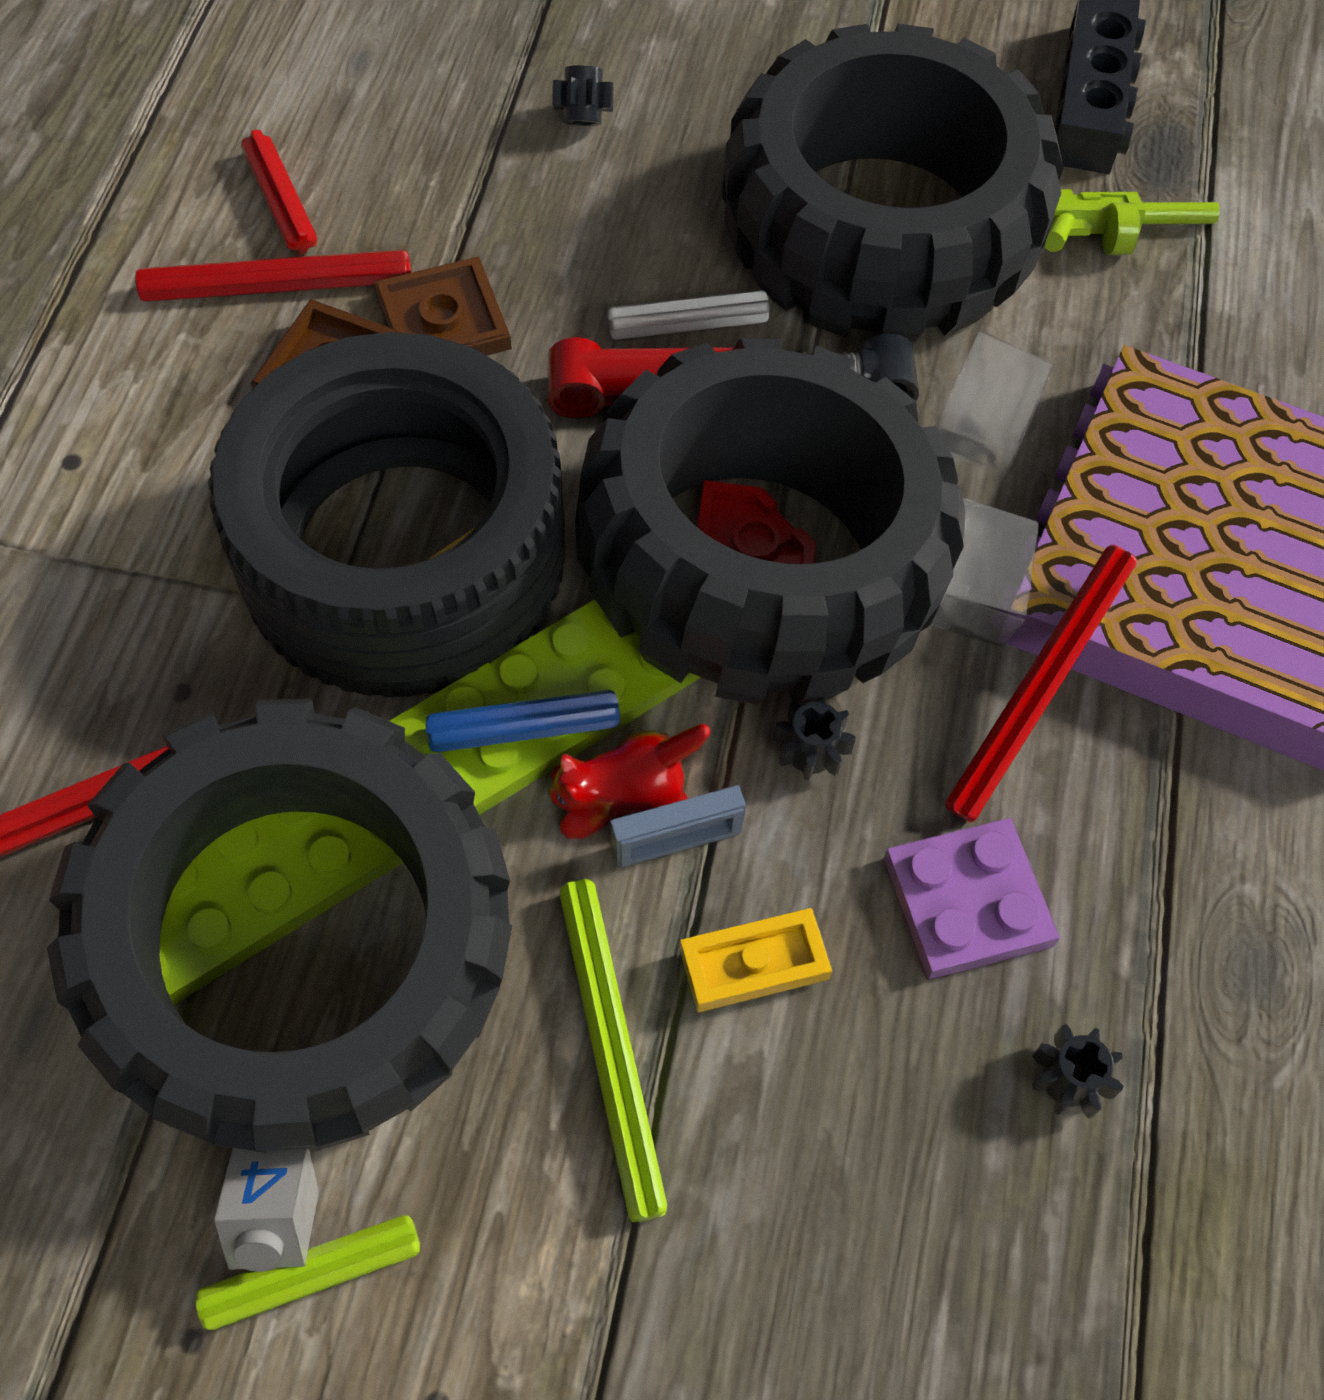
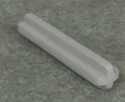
(688, 314)

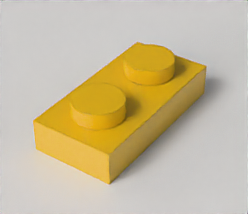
(755, 960)

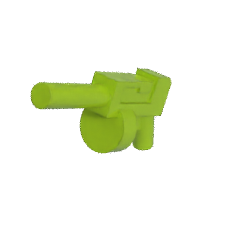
(1119, 218)

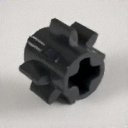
(583, 95)
(814, 738)
(1096, 1071)

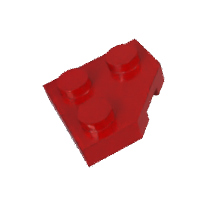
(749, 523)

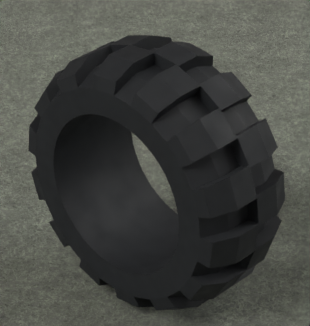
(905, 103)
(785, 423)
(166, 814)

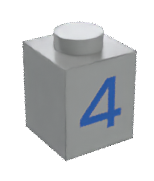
(267, 1209)

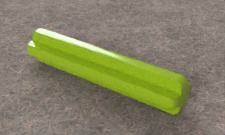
(324, 1267)

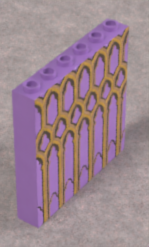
(1228, 544)

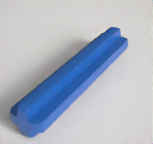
(522, 720)

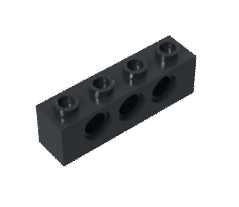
(1097, 82)

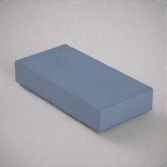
(677, 826)

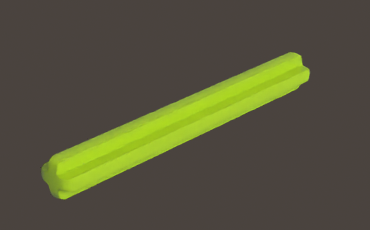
(613, 1053)

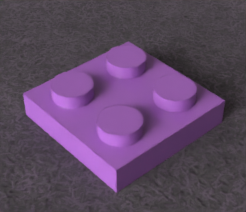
(970, 898)

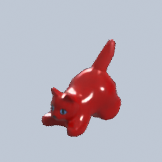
(633, 778)

